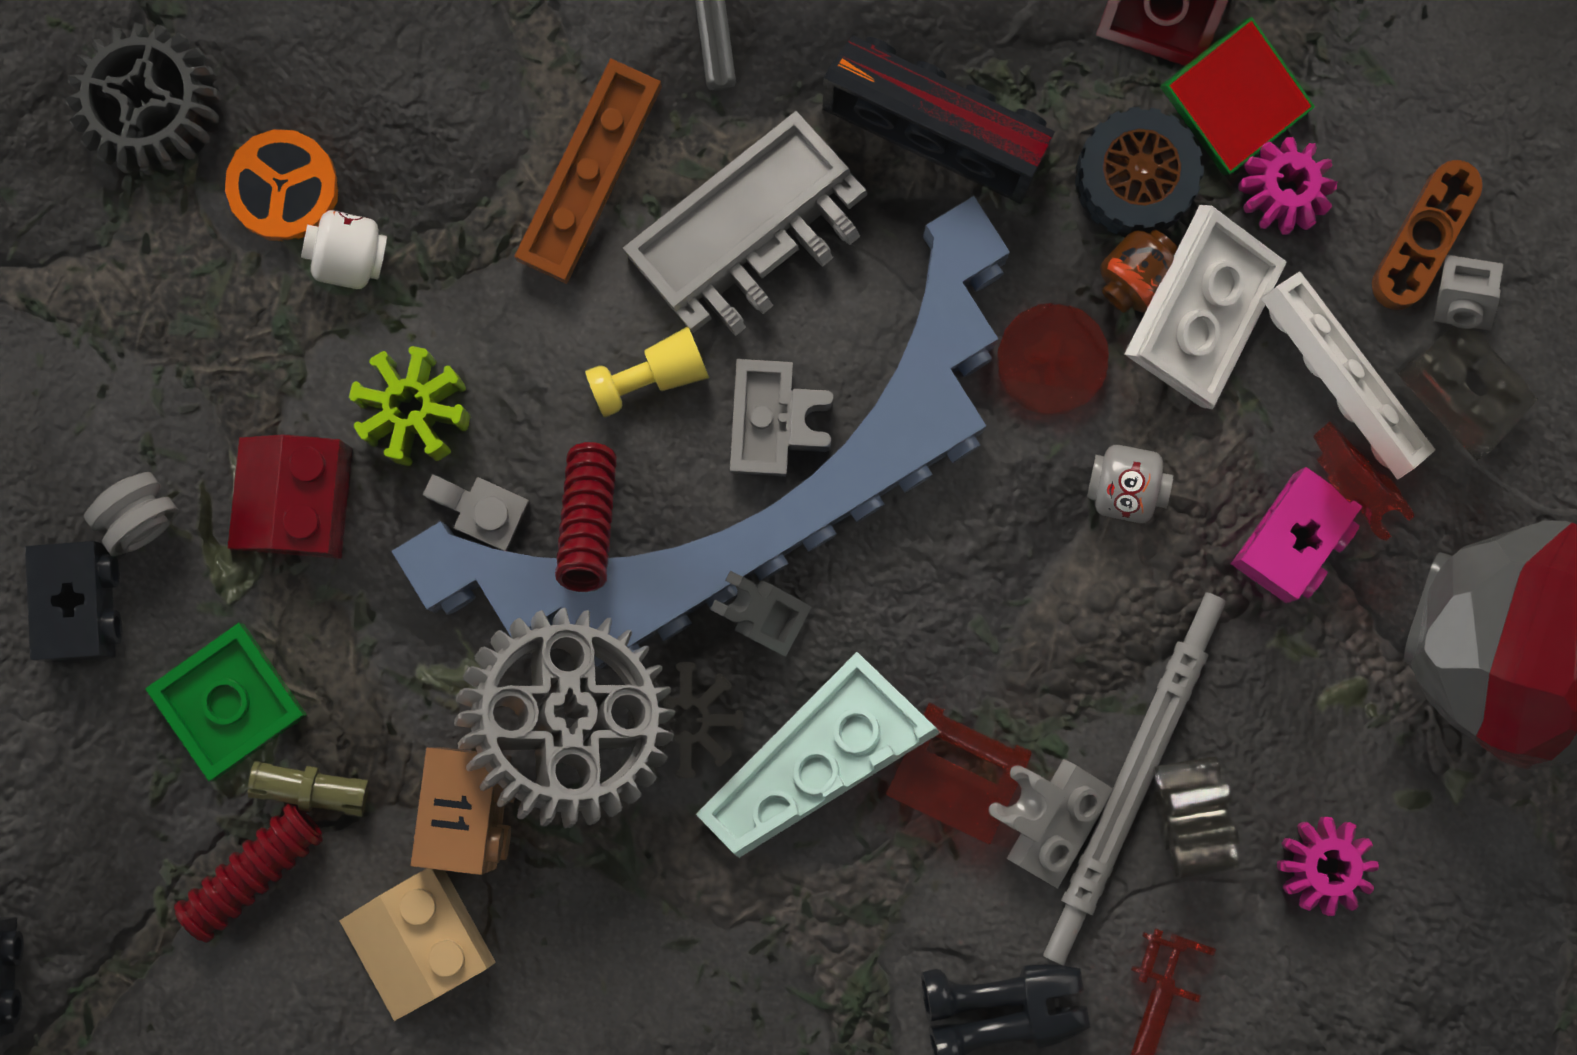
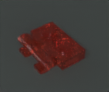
(1359, 480)

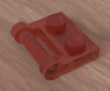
(951, 791)

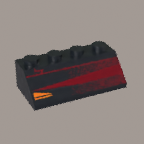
(936, 117)

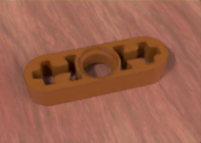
(1432, 193)

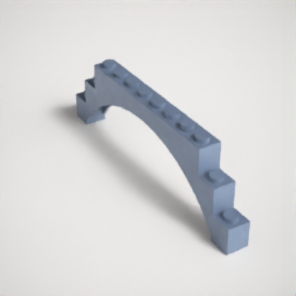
(908, 430)

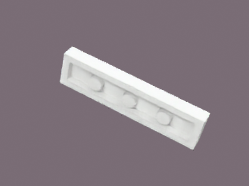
(1348, 375)

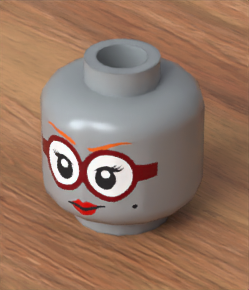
(1129, 483)

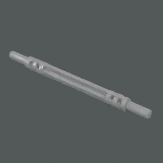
(1134, 778)

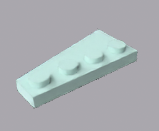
(825, 749)

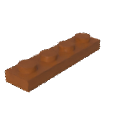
(588, 171)

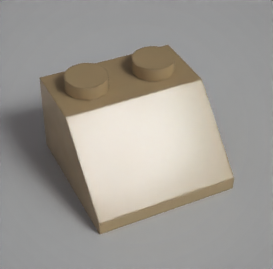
(417, 941)

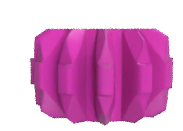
(1288, 166)
(1338, 846)

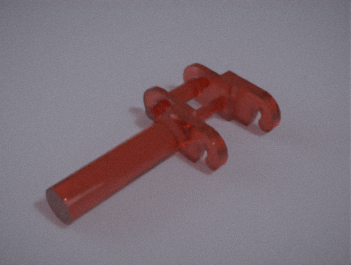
(1165, 989)

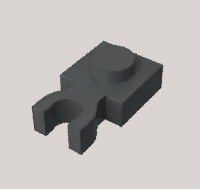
(764, 613)

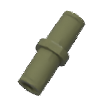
(308, 788)

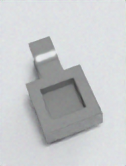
(485, 511)

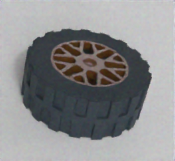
(1139, 171)

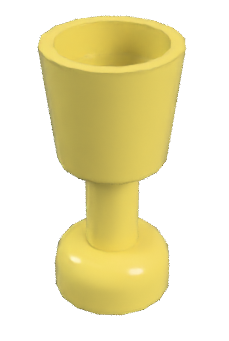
(668, 363)

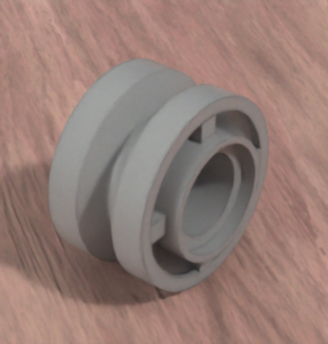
(131, 513)

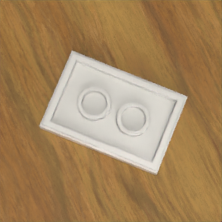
(1205, 307)

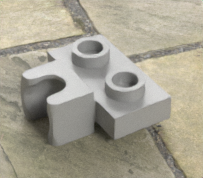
(772, 418)
(1052, 818)

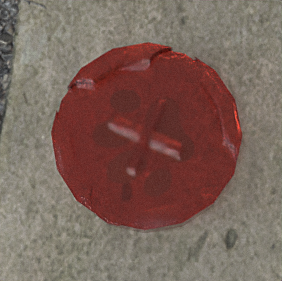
(1052, 358)

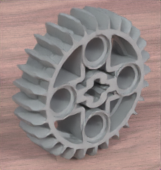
(578, 696)

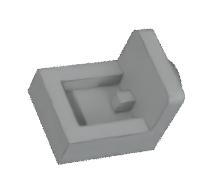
(1468, 293)

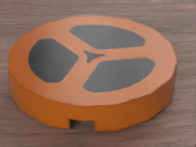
(281, 184)

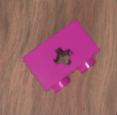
(1269, 551)

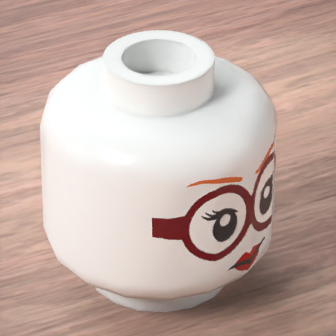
(344, 249)

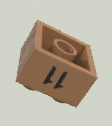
(456, 821)

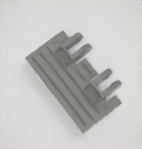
(744, 219)

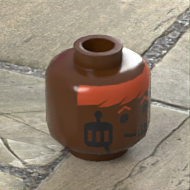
(1137, 269)

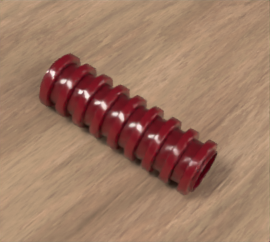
(586, 517)
(248, 873)

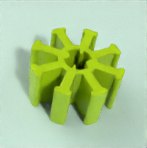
(402, 390)

